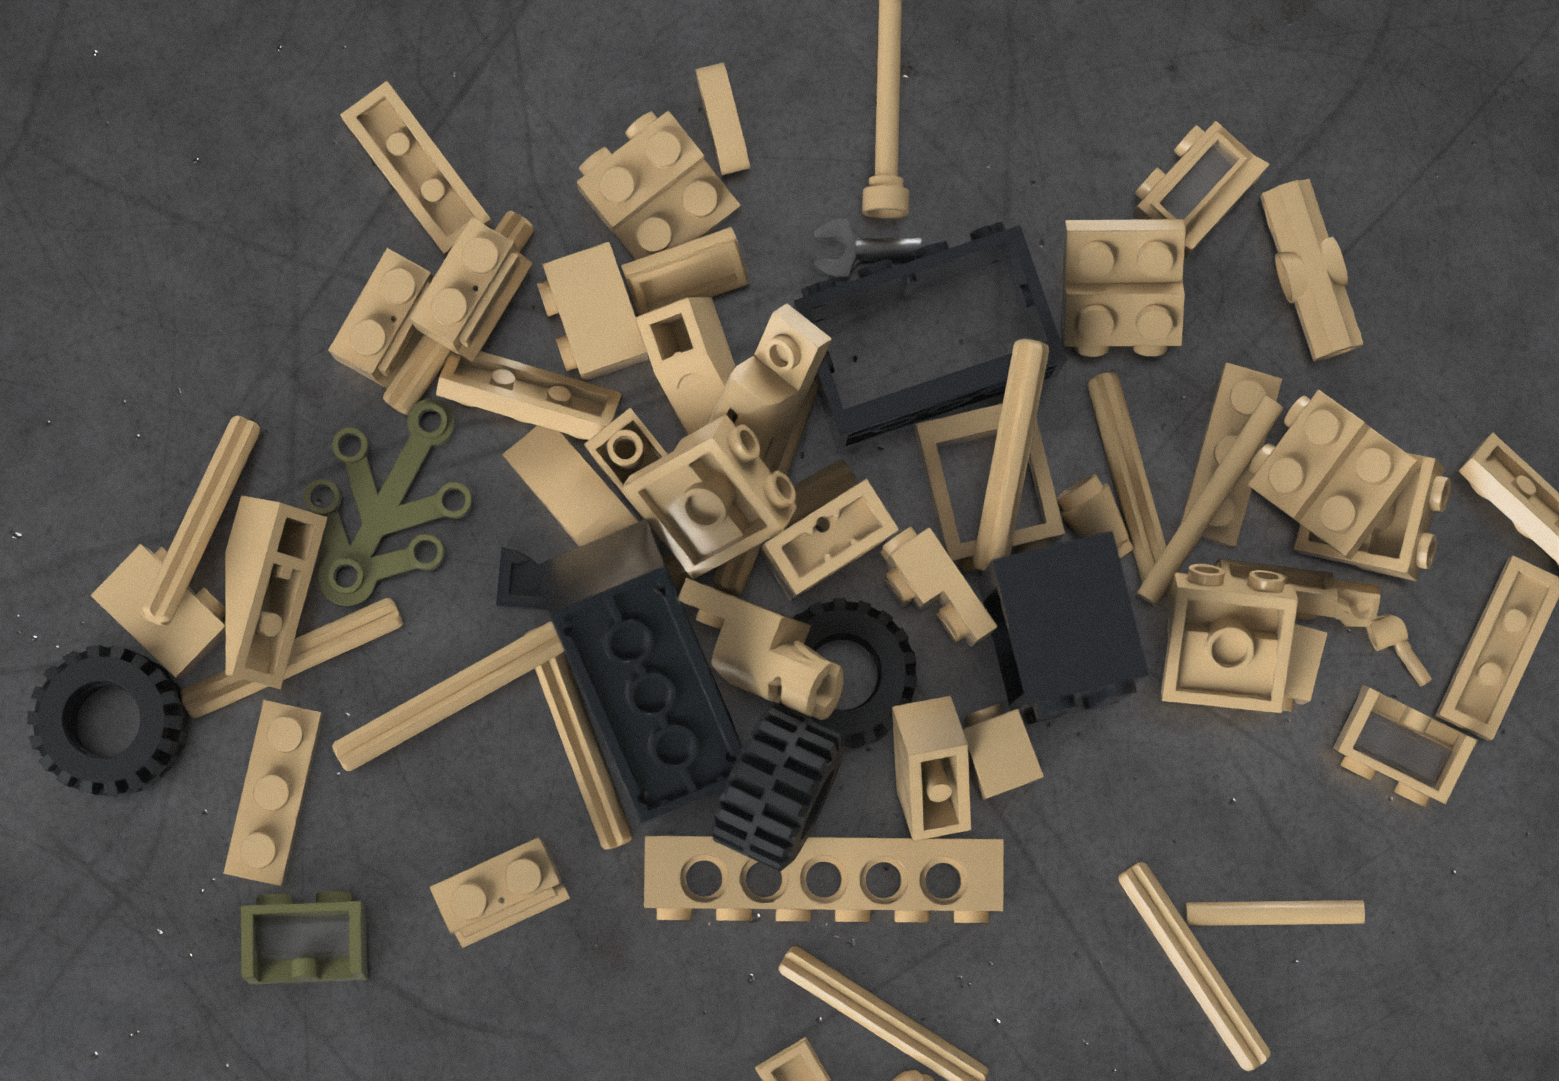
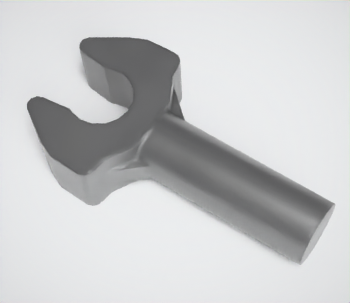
(859, 249)

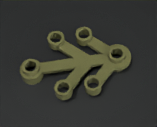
(383, 511)

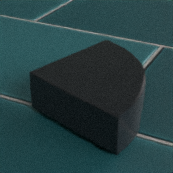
(519, 582)

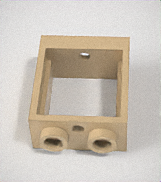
(970, 427)
(850, 528)

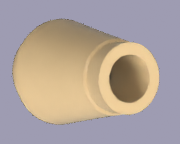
(1092, 510)

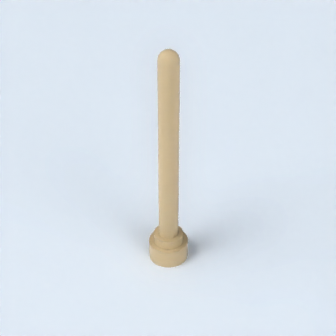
(886, 190)

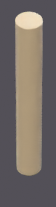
(1274, 912)

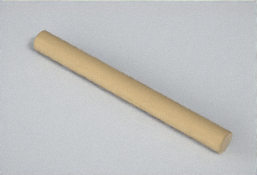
(1210, 500)

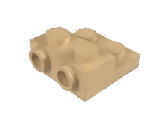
(656, 188)
(1123, 285)
(1332, 472)
(712, 496)
(1402, 537)
(925, 573)
(1229, 639)

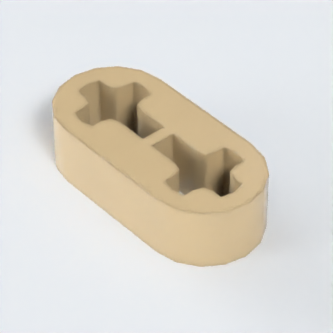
(722, 118)

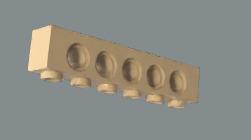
(975, 861)

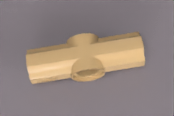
(1311, 269)

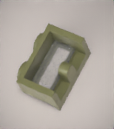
(303, 939)

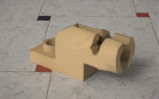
(774, 382)
(766, 652)

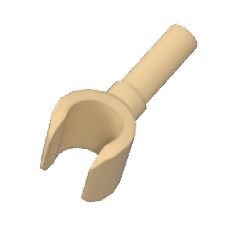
(1392, 631)

